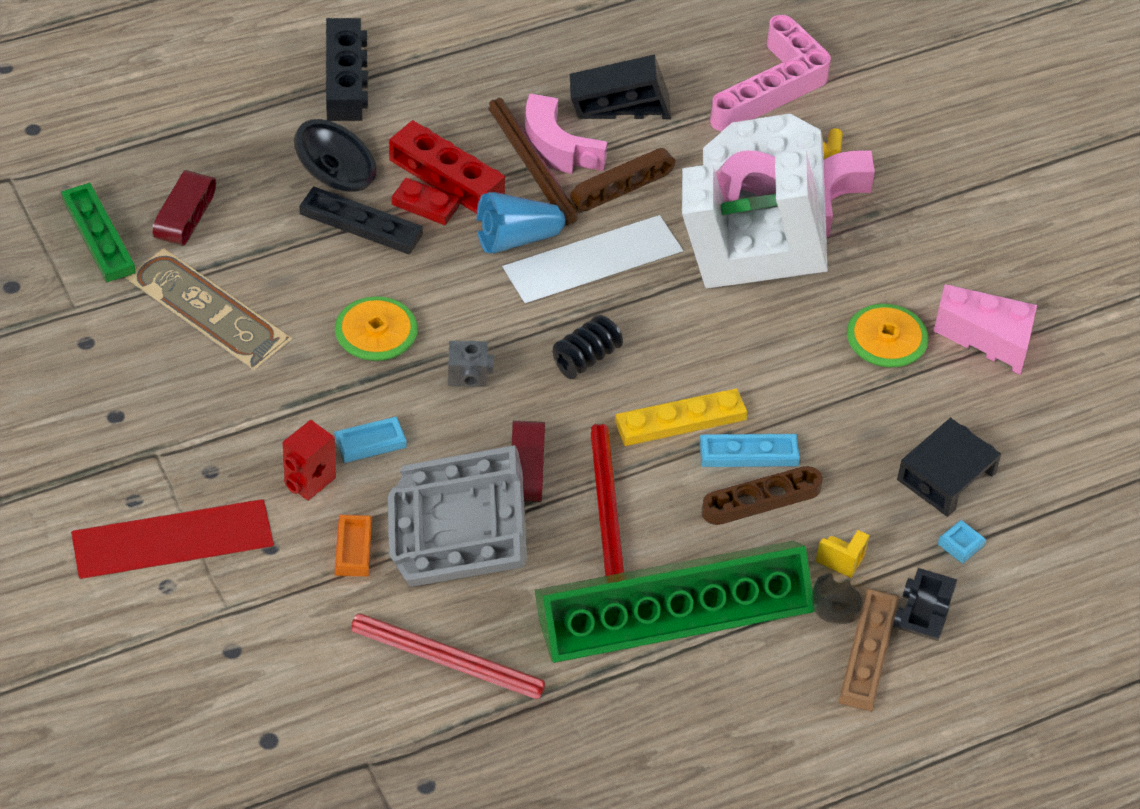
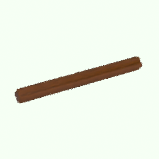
(532, 159)

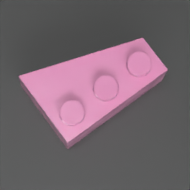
(987, 323)

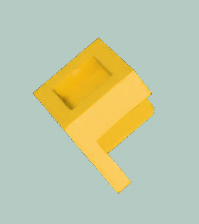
(841, 555)

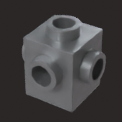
(469, 363)

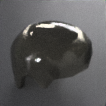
(835, 601)

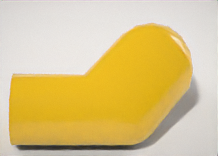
(833, 143)

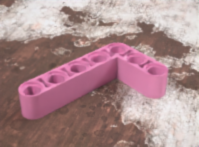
(802, 71)

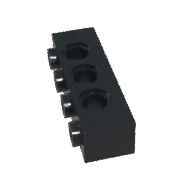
(345, 70)

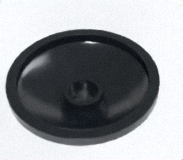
(334, 155)

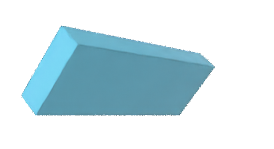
(749, 450)

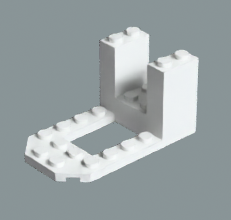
(763, 241)

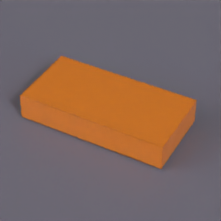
(353, 545)

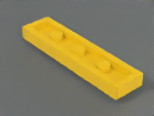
(680, 417)

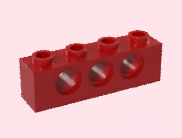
(443, 165)

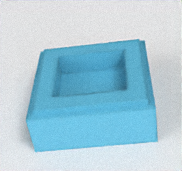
(961, 541)

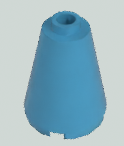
(515, 221)

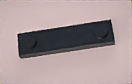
(361, 220)

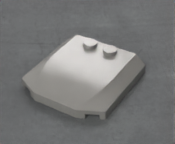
(458, 517)

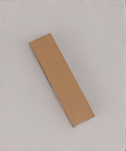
(868, 650)

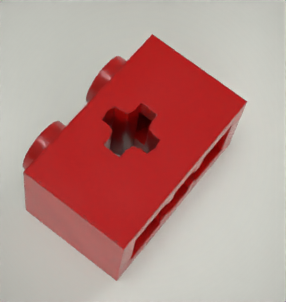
(309, 460)

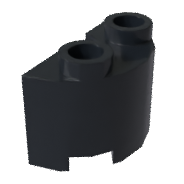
(927, 604)

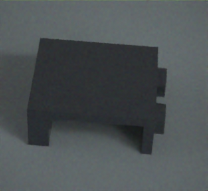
(947, 465)

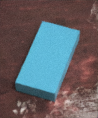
(370, 439)

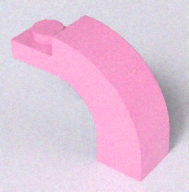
(556, 146)
(749, 172)
(846, 174)

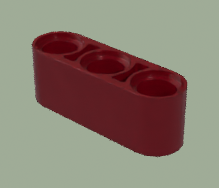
(184, 207)
(529, 441)

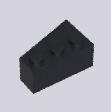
(621, 89)

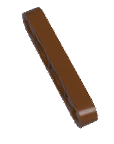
(624, 179)
(760, 491)

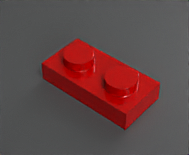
(425, 201)

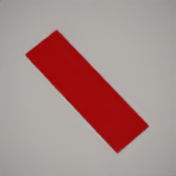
(171, 538)

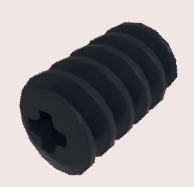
(586, 346)

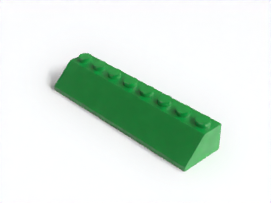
(674, 600)

